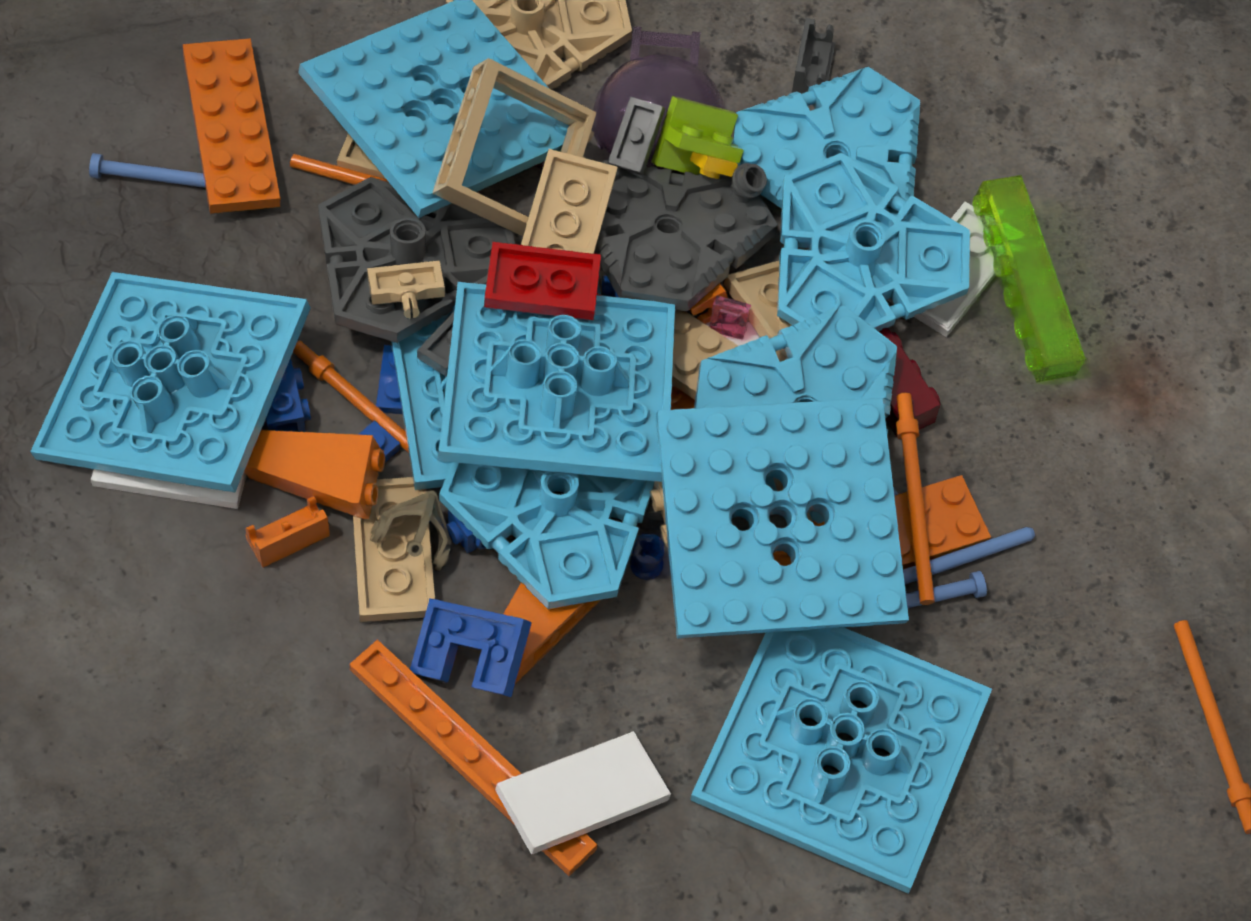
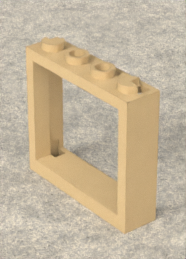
(482, 80)

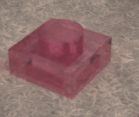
(730, 317)

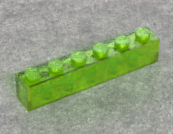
(1028, 279)

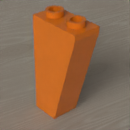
(330, 466)
(547, 624)

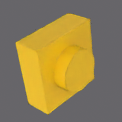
(713, 166)

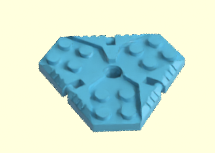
(852, 116)
(911, 257)
(827, 361)
(563, 543)

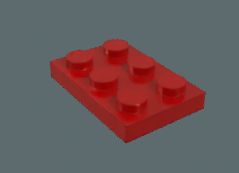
(542, 280)

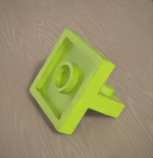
(697, 129)

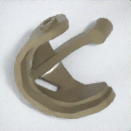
(429, 509)

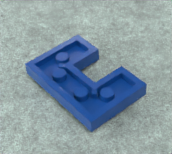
(495, 634)

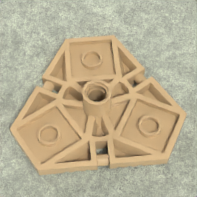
(560, 29)

